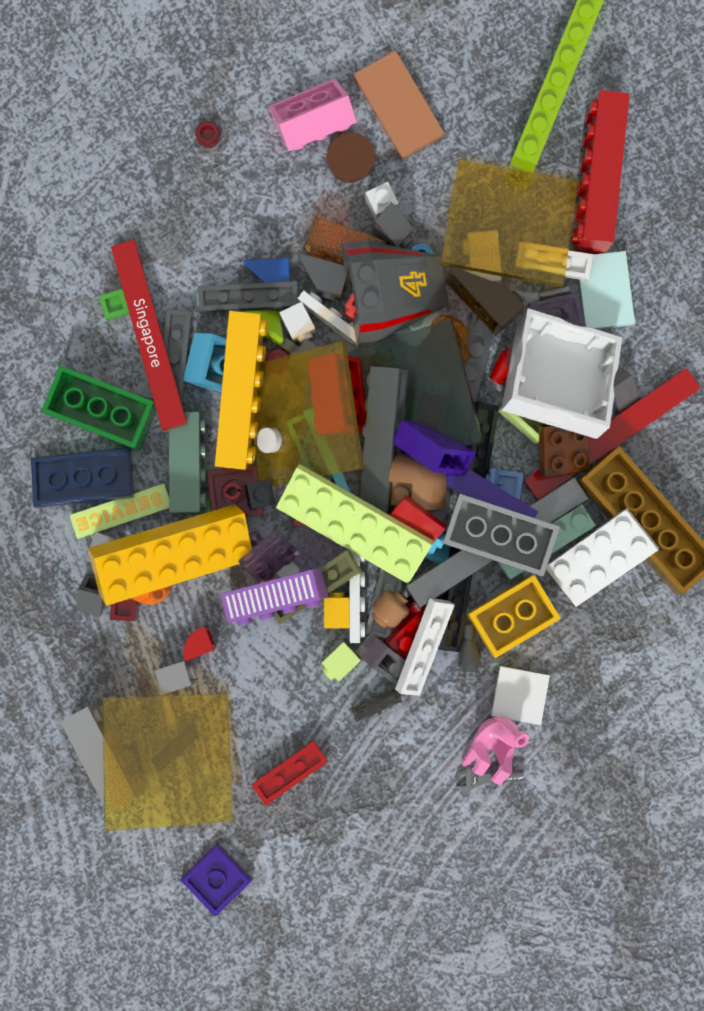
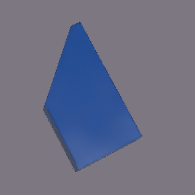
(269, 269)

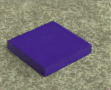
(216, 879)

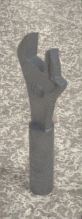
(542, 294)
(474, 780)

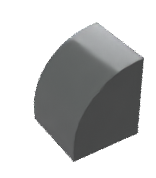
(88, 597)

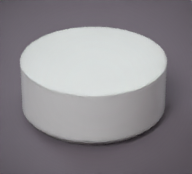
(269, 440)

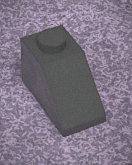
(393, 227)
(326, 277)

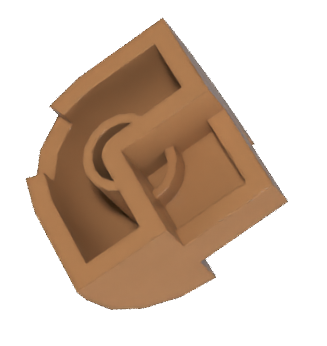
(417, 483)

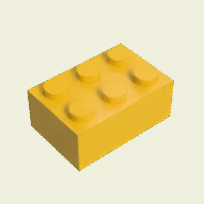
(513, 615)

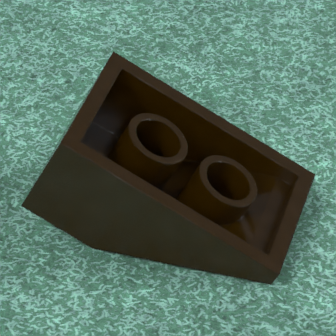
(486, 299)

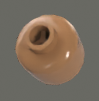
(390, 609)

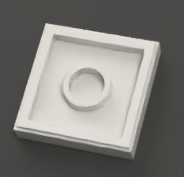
(520, 695)

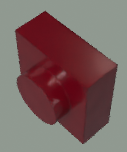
(124, 610)

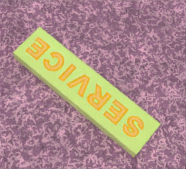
(120, 511)

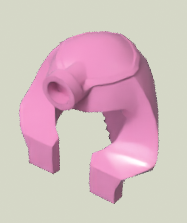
(502, 738)

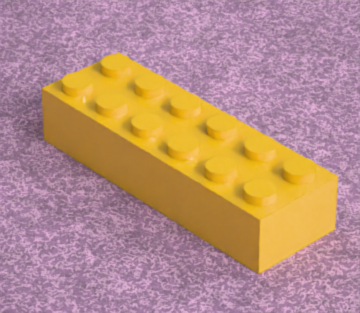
(240, 389)
(169, 554)

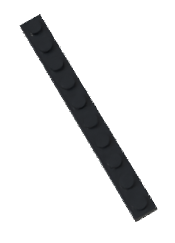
(459, 593)

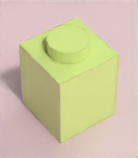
(340, 662)

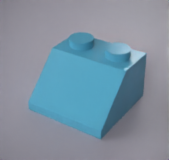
(206, 361)

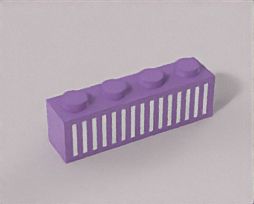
(275, 595)

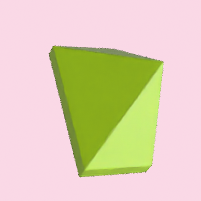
(275, 331)

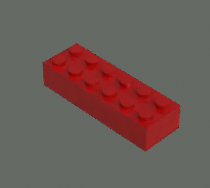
(601, 172)

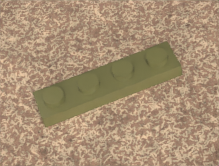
(335, 574)

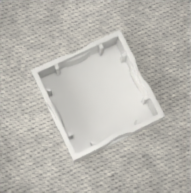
(562, 374)

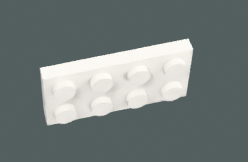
(602, 557)

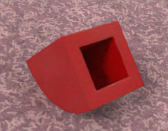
(198, 643)

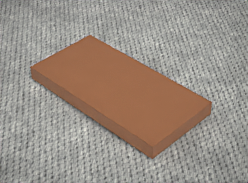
(398, 105)

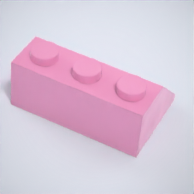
(313, 114)

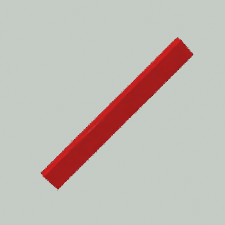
(624, 426)

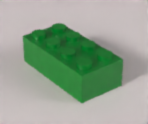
(99, 408)

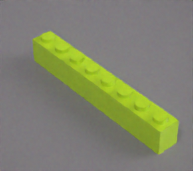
(556, 84)

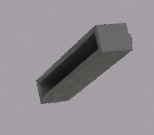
(384, 415)

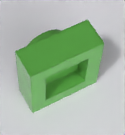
(114, 305)

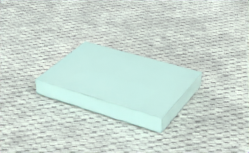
(607, 294)

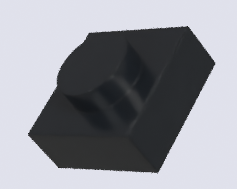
(259, 494)

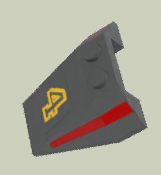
(392, 287)

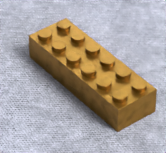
(619, 484)

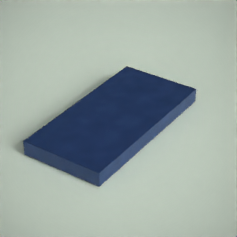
(82, 477)

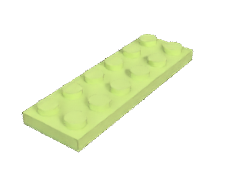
(354, 524)

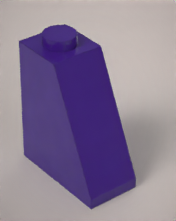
(433, 449)

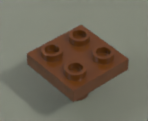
(562, 451)

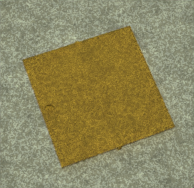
(510, 223)
(314, 411)
(166, 761)

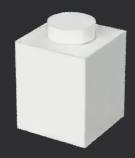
(379, 198)
(298, 323)

